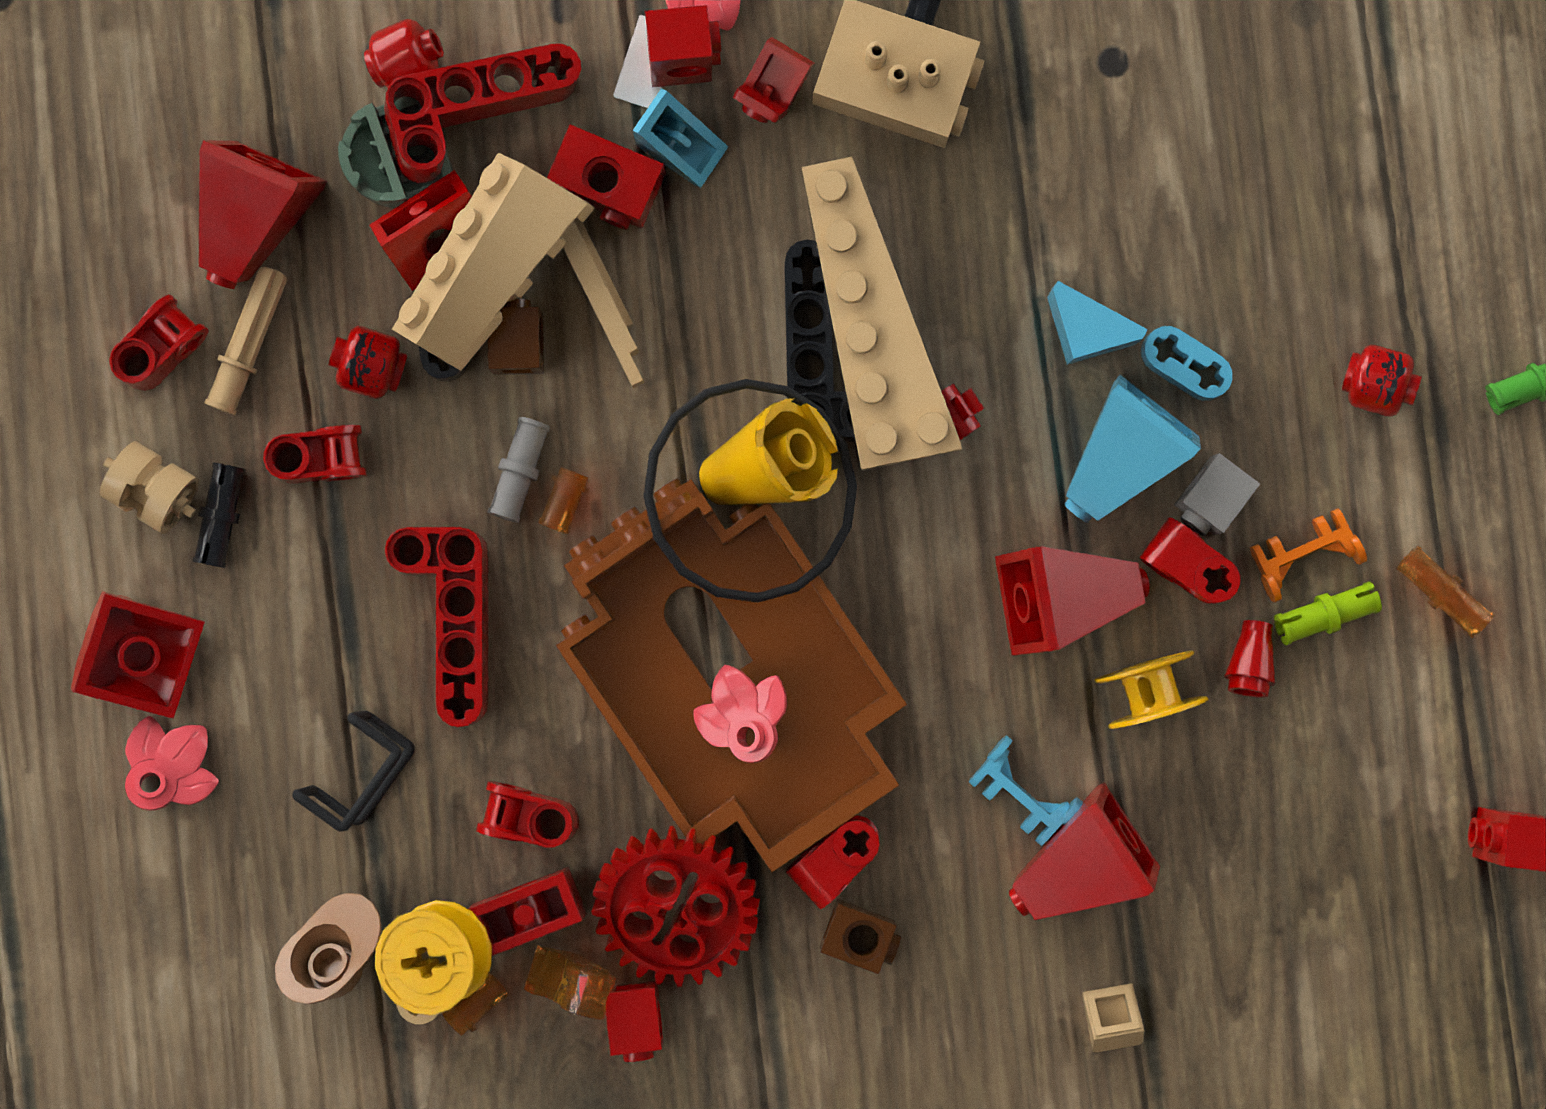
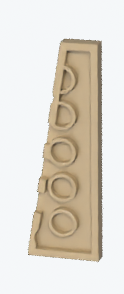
(883, 362)

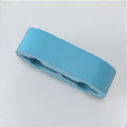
(1193, 353)

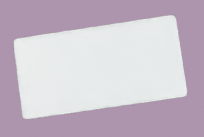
(635, 77)

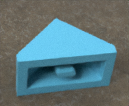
(678, 139)
(1089, 327)

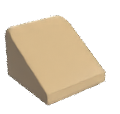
(1113, 1018)

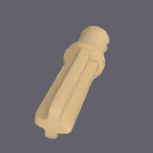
(246, 340)

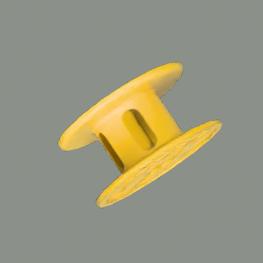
(1151, 690)
(427, 984)

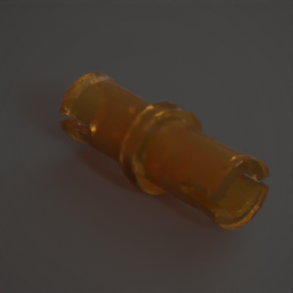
(1445, 591)

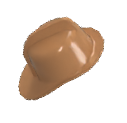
(329, 950)

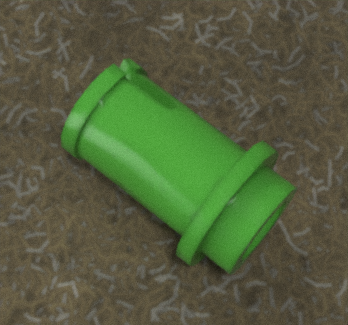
(1518, 389)

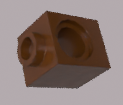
(518, 340)
(841, 922)

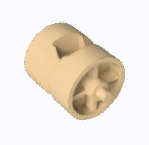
(144, 484)

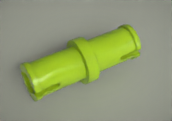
(1327, 613)

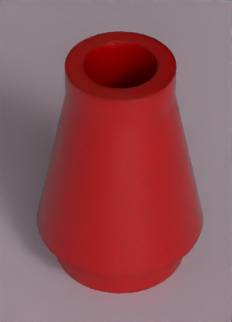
(1252, 662)

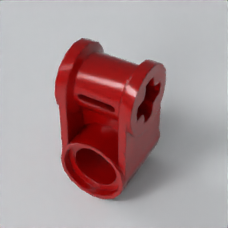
(159, 341)
(319, 455)
(1184, 556)
(523, 815)
(829, 866)

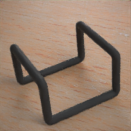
(378, 785)

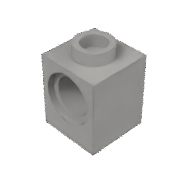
(1215, 496)

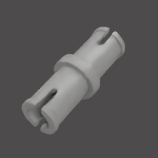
(518, 469)

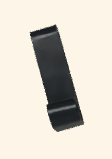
(812, 341)

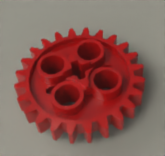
(718, 927)

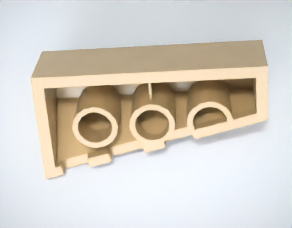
(487, 259)

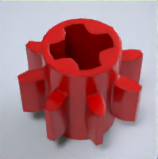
(963, 409)

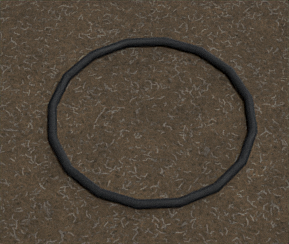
(652, 511)

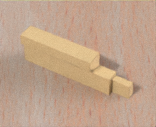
(602, 296)

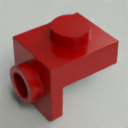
(773, 82)

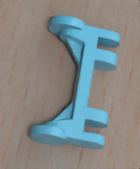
(1049, 813)

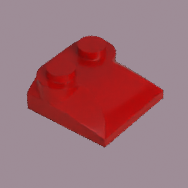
(136, 655)

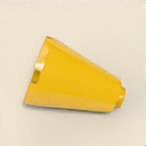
(773, 459)

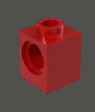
(634, 1021)

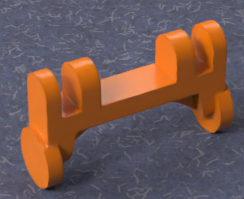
(1339, 541)

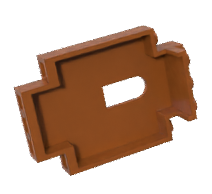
(650, 686)

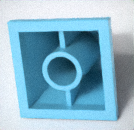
(1127, 452)

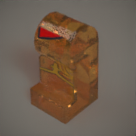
(570, 981)

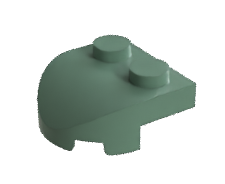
(370, 159)

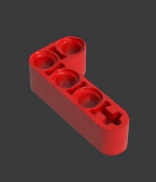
(485, 101)
(450, 626)

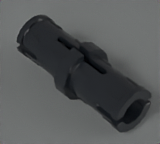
(219, 515)

